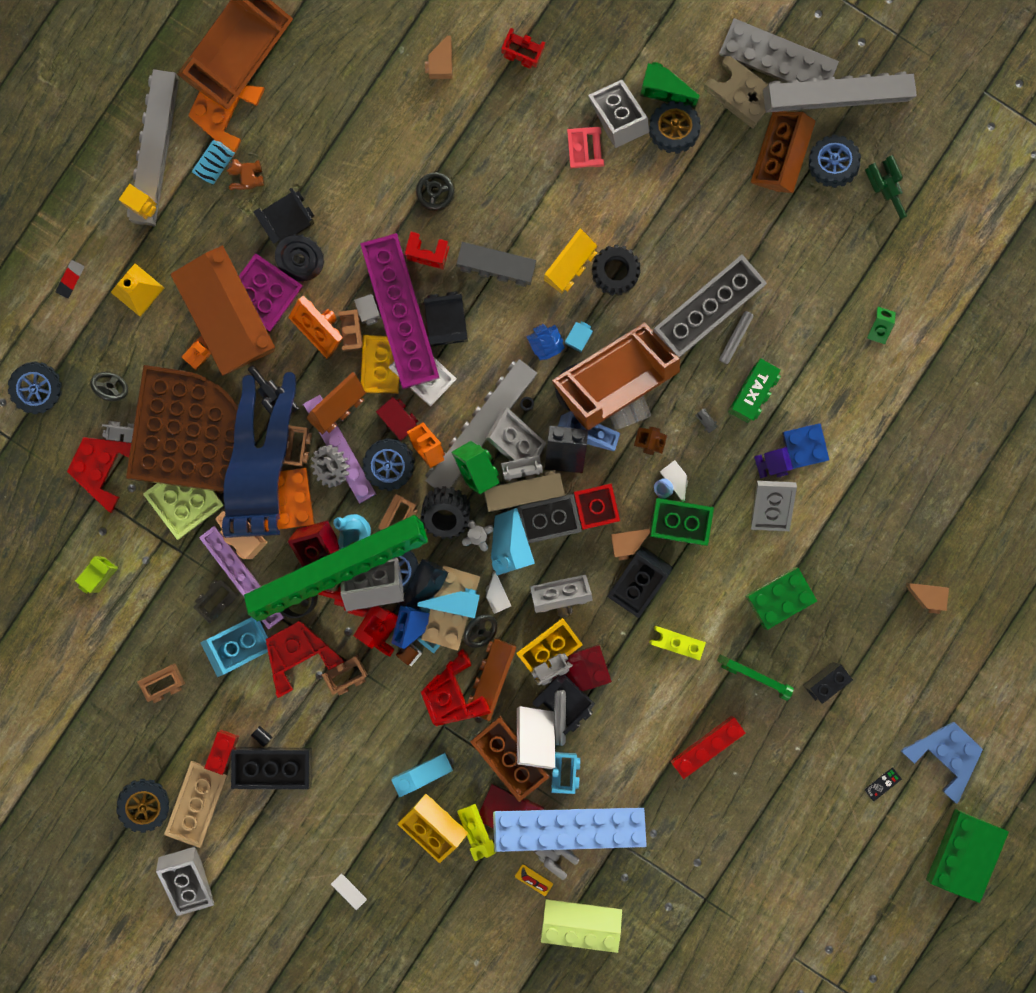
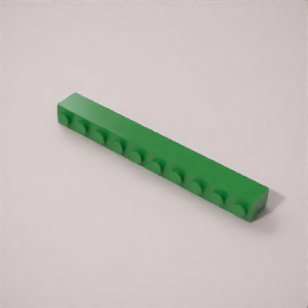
(336, 568)

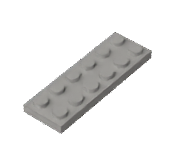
(775, 54)

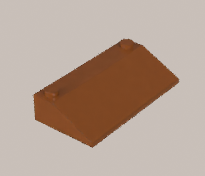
(234, 48)
(223, 311)
(617, 376)

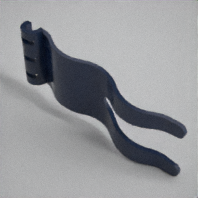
(254, 471)

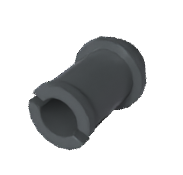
(706, 420)

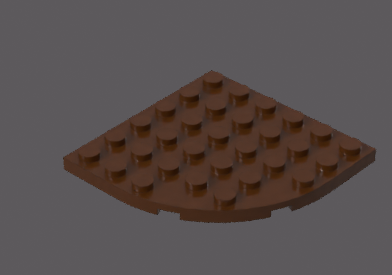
(181, 430)

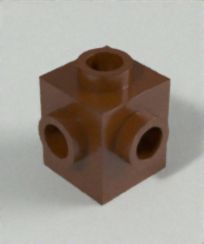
(650, 440)

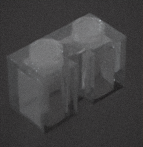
(631, 414)

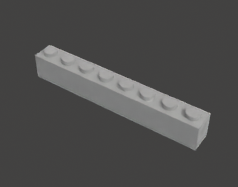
(839, 92)
(155, 139)
(505, 396)

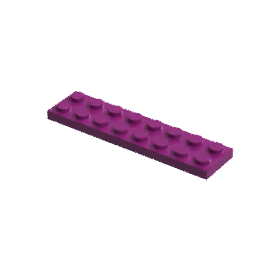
(399, 311)

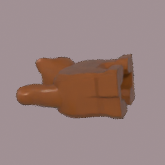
(247, 172)

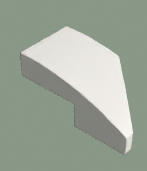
(677, 477)
(496, 595)

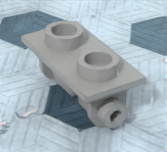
(114, 431)
(522, 467)
(558, 666)

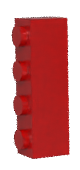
(707, 747)

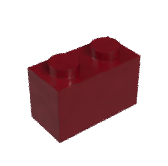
(397, 418)

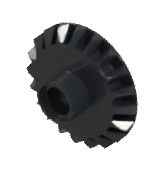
(295, 266)

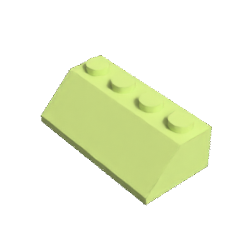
(581, 926)

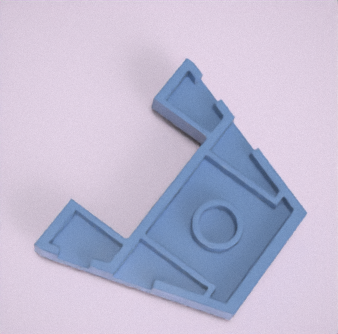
(954, 750)

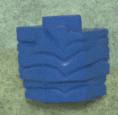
(545, 341)

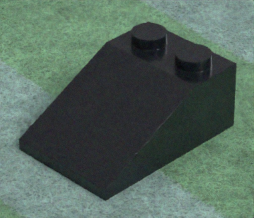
(640, 582)

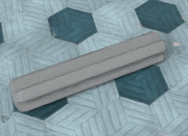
(736, 337)
(560, 717)

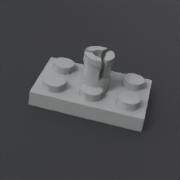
(514, 437)
(773, 505)
(561, 595)

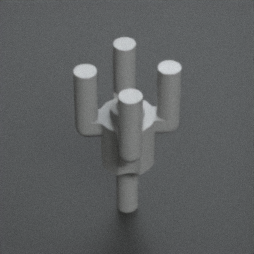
(477, 535)
(550, 857)

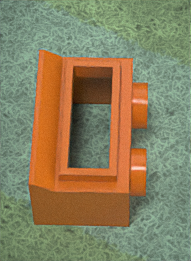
(426, 445)

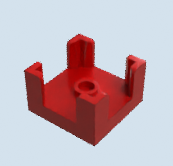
(425, 256)
(377, 628)

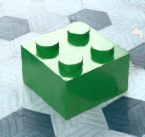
(476, 467)

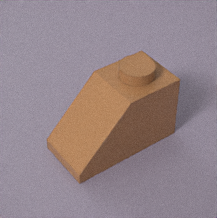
(440, 61)
(627, 543)
(930, 597)

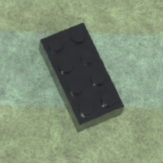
(271, 768)

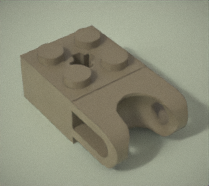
(736, 92)

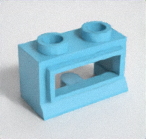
(556, 773)

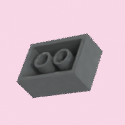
(550, 518)

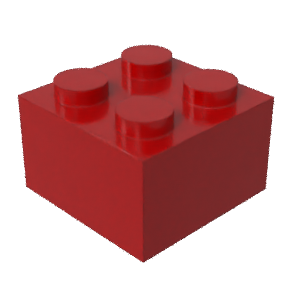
(596, 506)

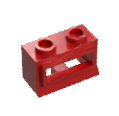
(524, 42)

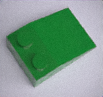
(665, 86)

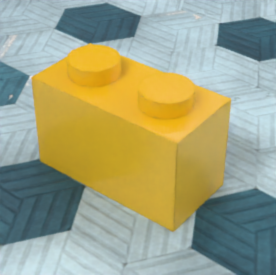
(138, 202)

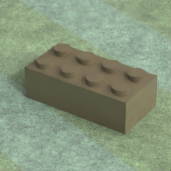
(524, 492)

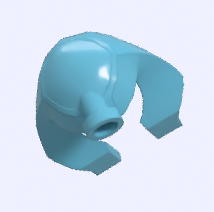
(352, 529)

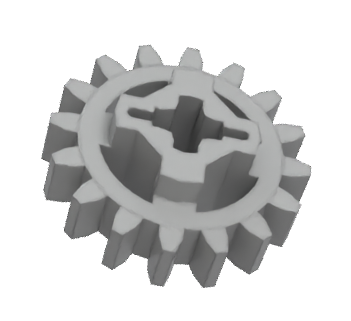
(329, 466)

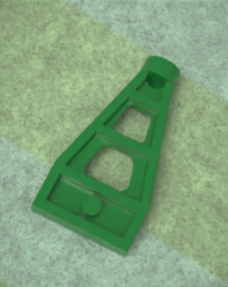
(785, 691)

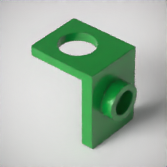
(882, 326)

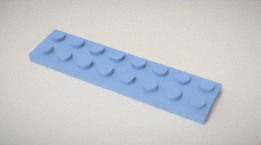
(569, 829)

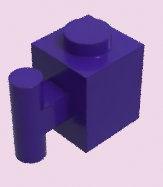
(776, 462)

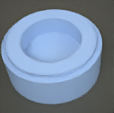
(663, 488)

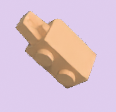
(245, 546)

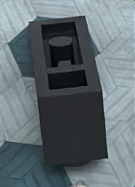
(424, 584)

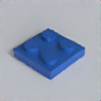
(806, 445)

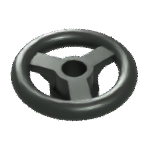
(434, 184)
(107, 390)
(476, 628)

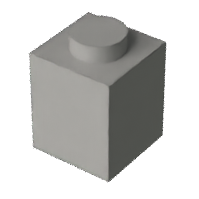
(367, 309)

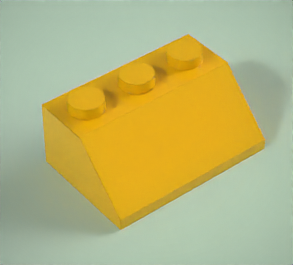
(571, 262)
(550, 643)
(433, 828)

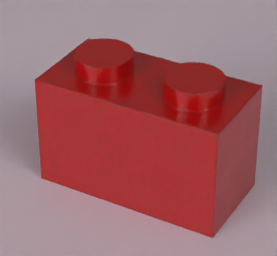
(221, 752)

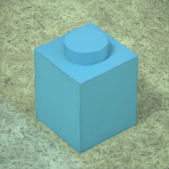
(579, 336)

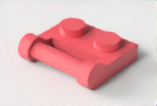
(579, 147)

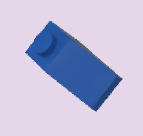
(409, 626)

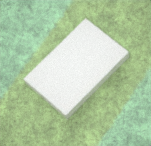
(432, 390)
(535, 737)

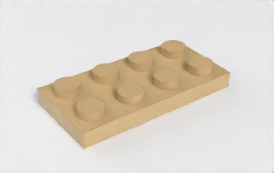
(444, 627)
(195, 805)

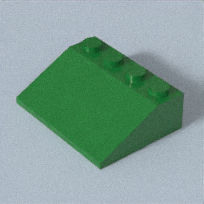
(967, 856)

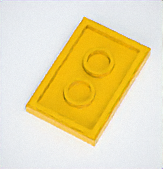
(375, 364)

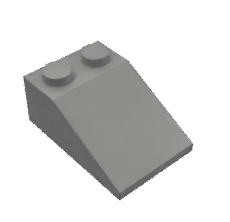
(619, 113)
(185, 881)

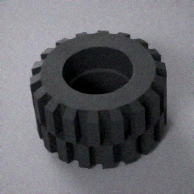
(620, 254)
(442, 524)

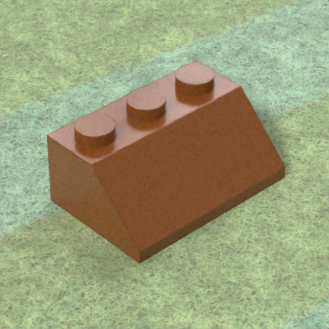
(337, 404)

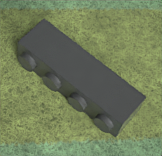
(496, 263)

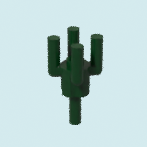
(888, 184)

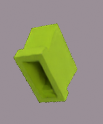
(96, 575)

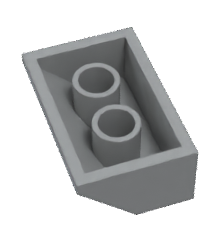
(374, 588)

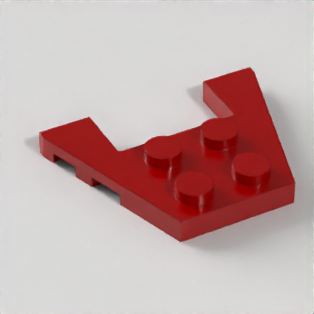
(93, 464)
(293, 647)
(445, 699)

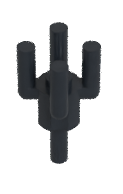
(268, 391)

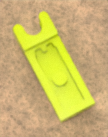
(679, 643)
(477, 834)

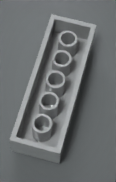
(710, 306)

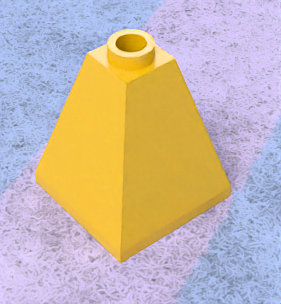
(137, 290)

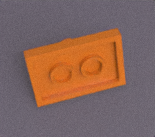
(316, 326)

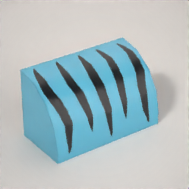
(213, 162)

